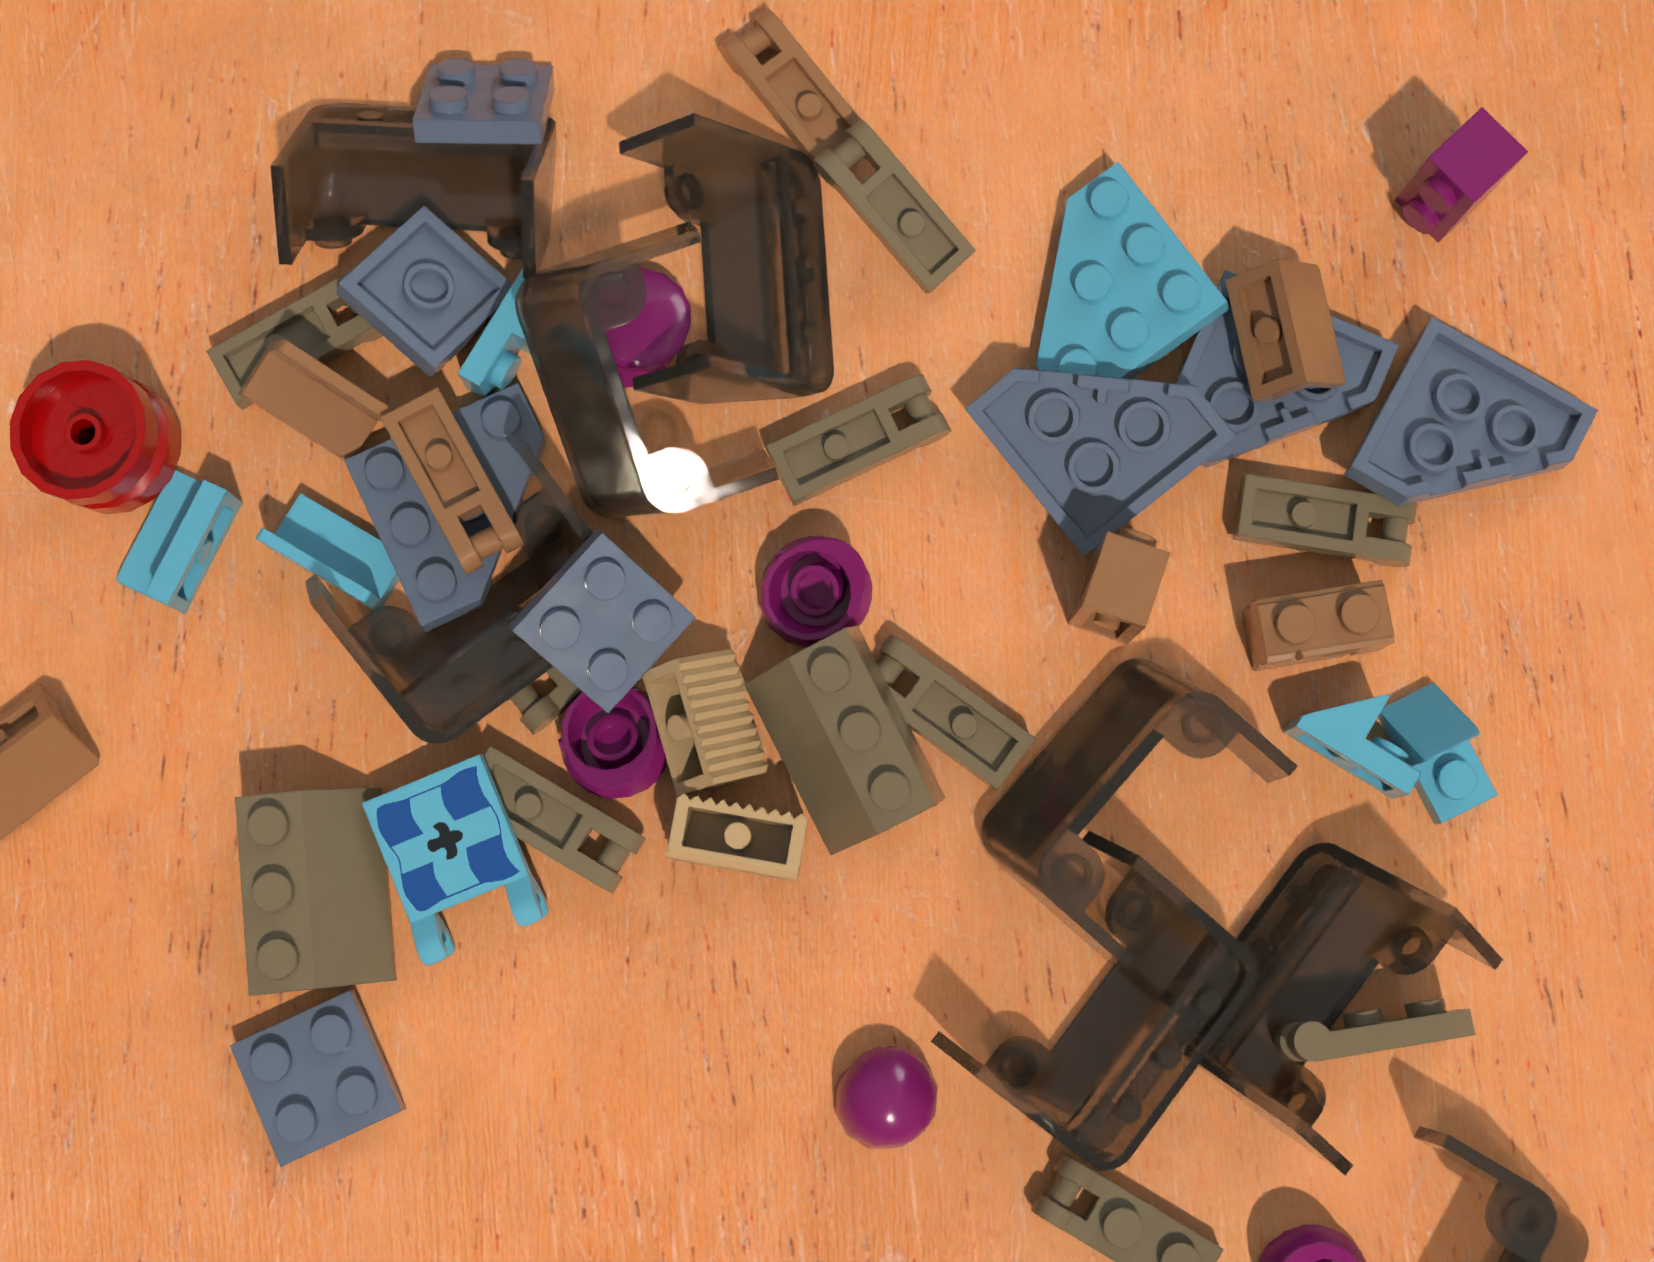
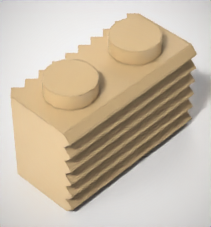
(705, 721)
(737, 838)

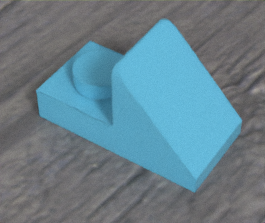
(494, 356)
(1340, 738)
(1439, 747)

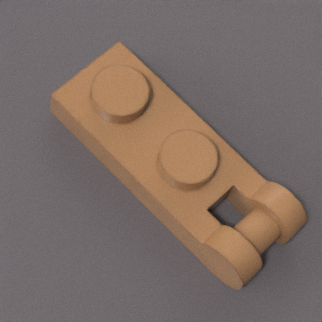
(790, 85)
(450, 478)

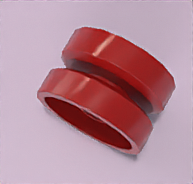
(94, 437)

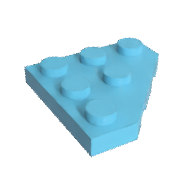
(1121, 285)

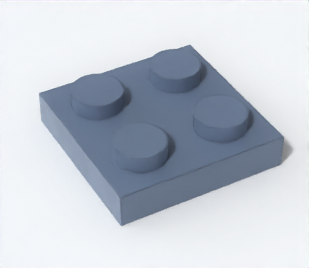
(484, 103)
(425, 291)
(602, 621)
(317, 1077)

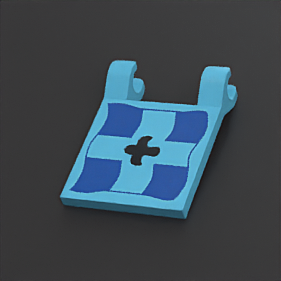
(448, 844)

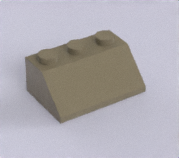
(844, 740)
(313, 891)

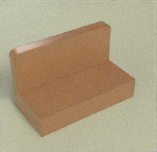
(1284, 329)
(313, 399)
(37, 758)

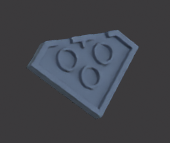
(1220, 374)
(1465, 423)
(1097, 443)
(407, 526)

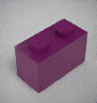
(1459, 175)

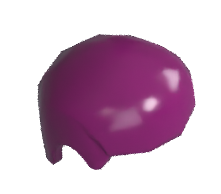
(886, 1098)

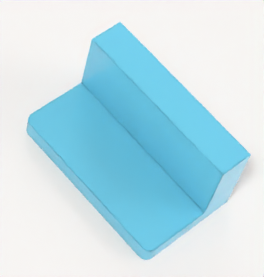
(179, 541)
(334, 552)

